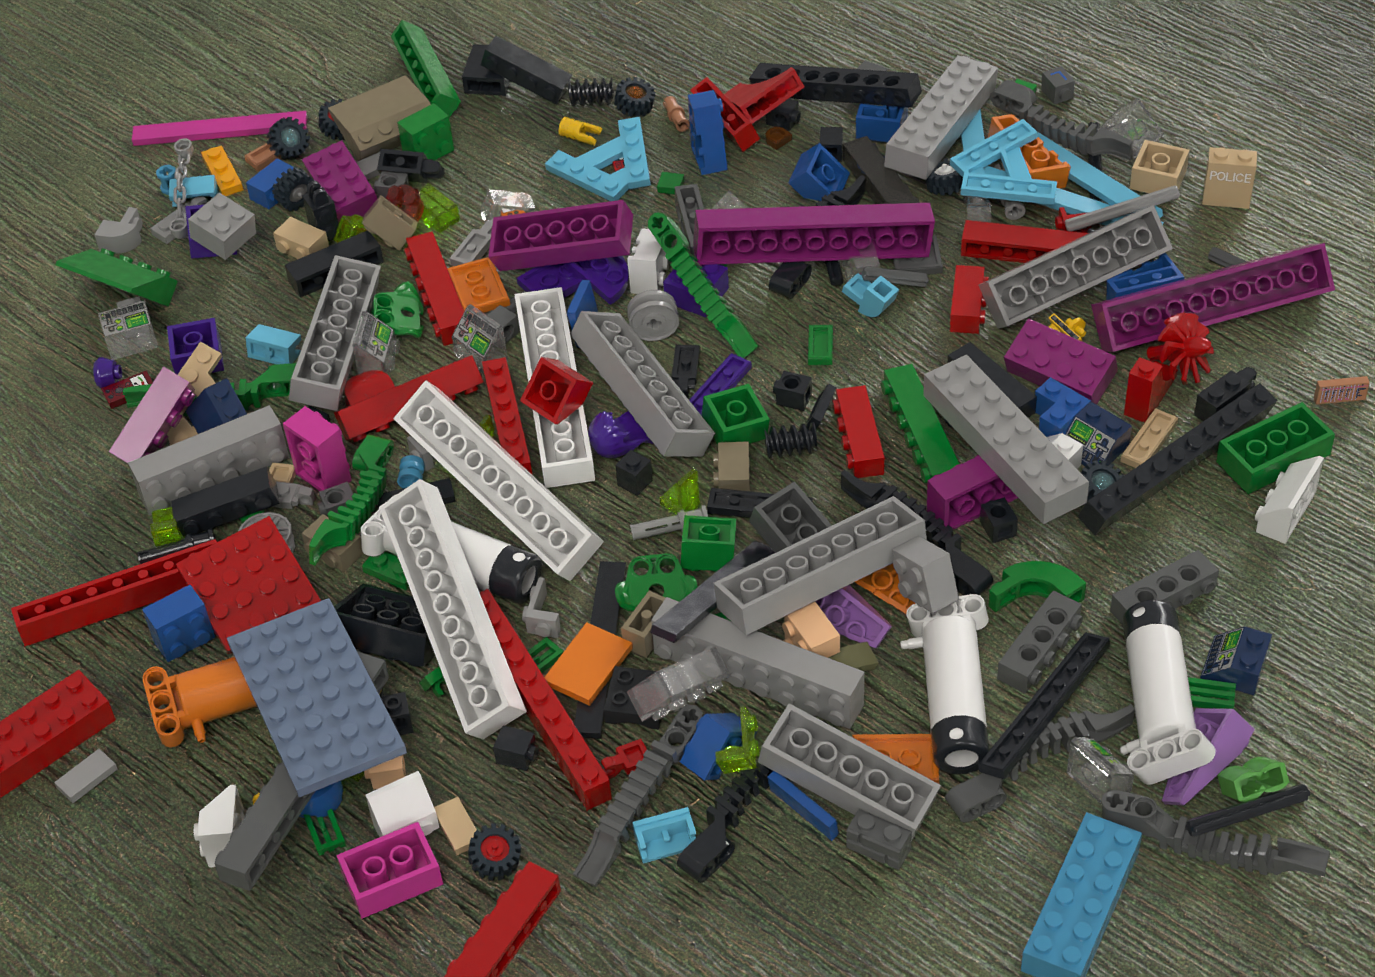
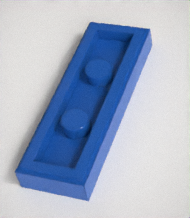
(803, 805)

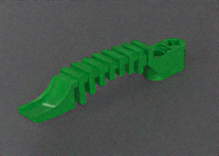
(720, 314)
(272, 383)
(340, 528)

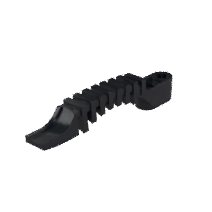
(794, 275)
(968, 574)
(712, 846)

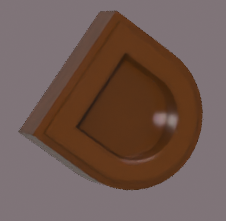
(777, 137)

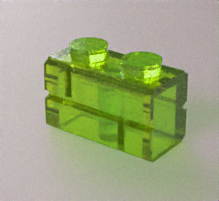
(438, 209)

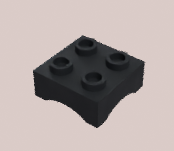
(618, 705)

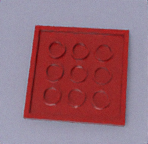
(247, 580)

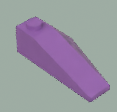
(854, 616)
(1228, 735)

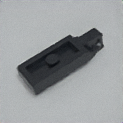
(686, 367)

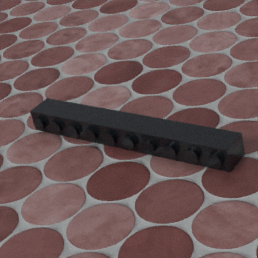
(1175, 459)

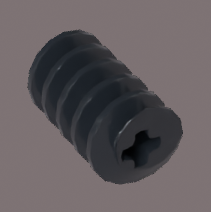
(591, 92)
(790, 440)

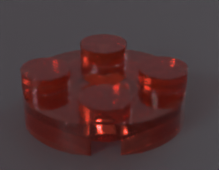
(409, 198)

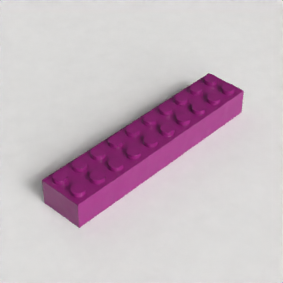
(812, 233)
(1214, 295)

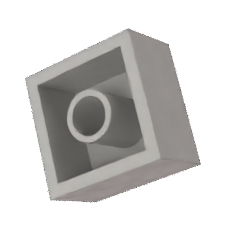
(222, 226)
(925, 574)

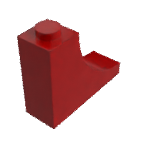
(762, 97)
(1146, 388)

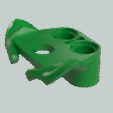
(388, 308)
(635, 587)

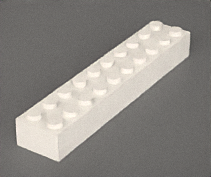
(546, 333)
(498, 481)
(452, 610)

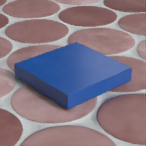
(582, 301)

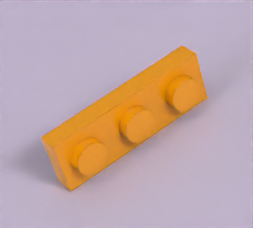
(221, 167)

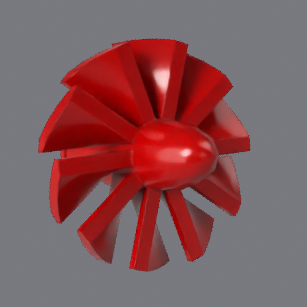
(1183, 346)

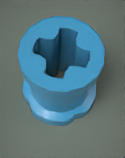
(164, 178)

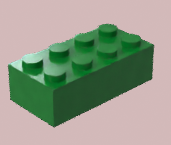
(1269, 447)

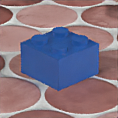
(178, 623)

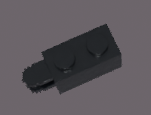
(412, 163)
(320, 209)
(1224, 392)

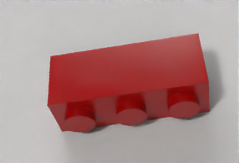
(967, 300)

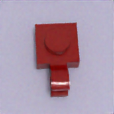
(625, 758)

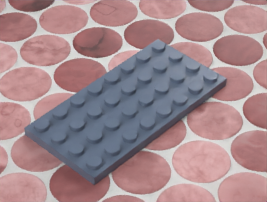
(315, 697)

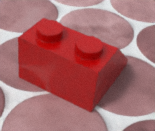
(555, 390)

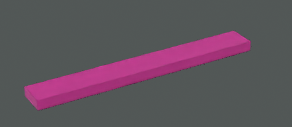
(210, 128)

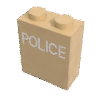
(1229, 177)

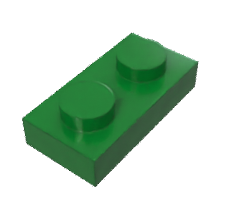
(386, 568)

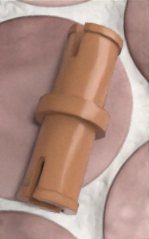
(676, 113)

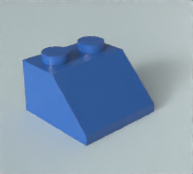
(818, 174)

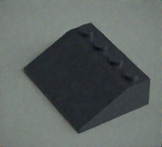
(385, 625)

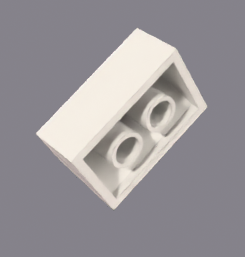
(1289, 499)

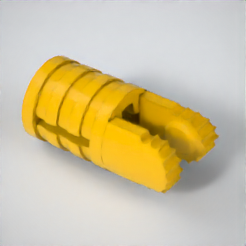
(577, 130)

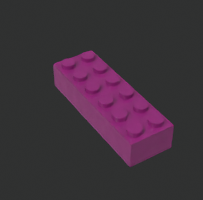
(561, 235)

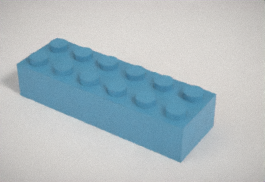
(1082, 899)

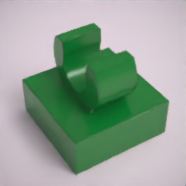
(433, 679)

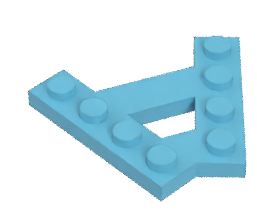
(586, 168)
(1018, 182)

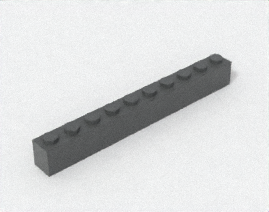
(273, 814)

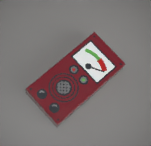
(114, 392)

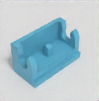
(195, 187)
(272, 345)
(664, 834)

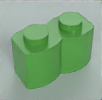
(1253, 778)

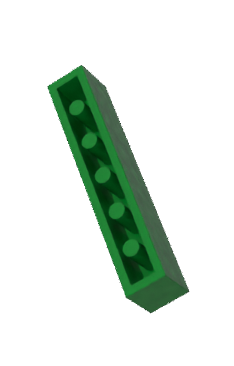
(425, 66)
(918, 421)

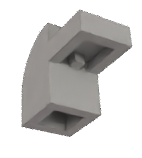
(121, 235)

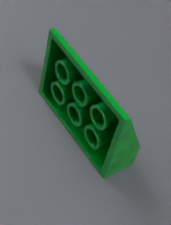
(122, 274)

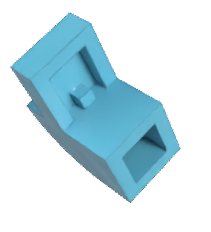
(870, 296)

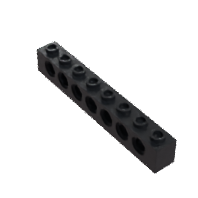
(847, 84)

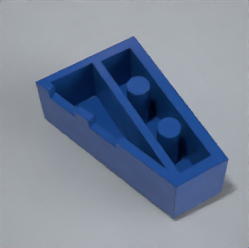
(707, 132)
(1148, 276)

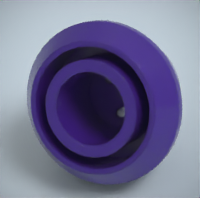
(106, 372)

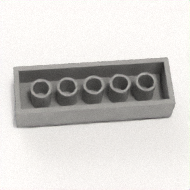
(209, 458)
(846, 770)

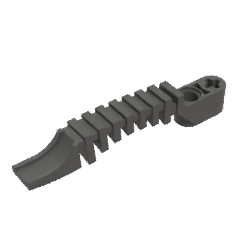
(1019, 101)
(655, 763)
(985, 792)
(1291, 855)

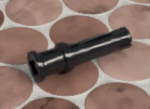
(166, 549)

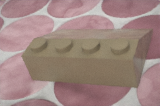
(372, 117)

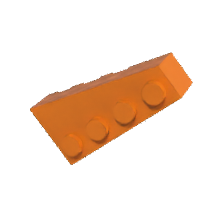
(1039, 161)

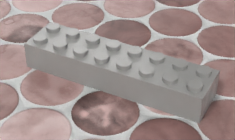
(941, 117)
(1075, 267)
(328, 347)
(642, 384)
(1006, 439)
(816, 565)
(772, 668)

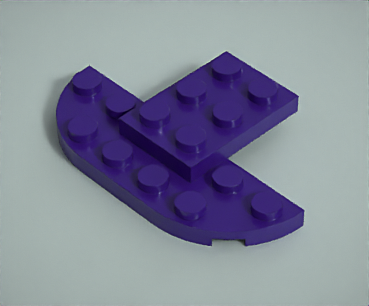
(607, 277)

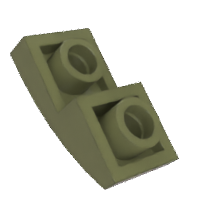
(857, 656)

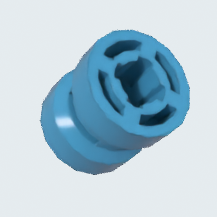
(411, 470)

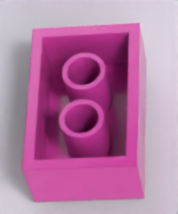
(317, 449)
(390, 869)

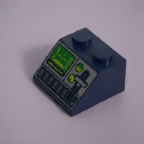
(1101, 434)
(1238, 658)

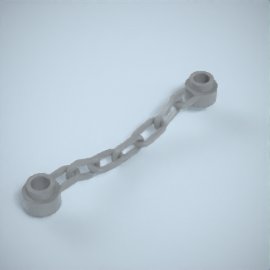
(184, 150)

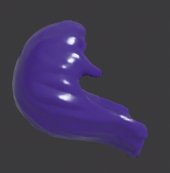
(615, 436)

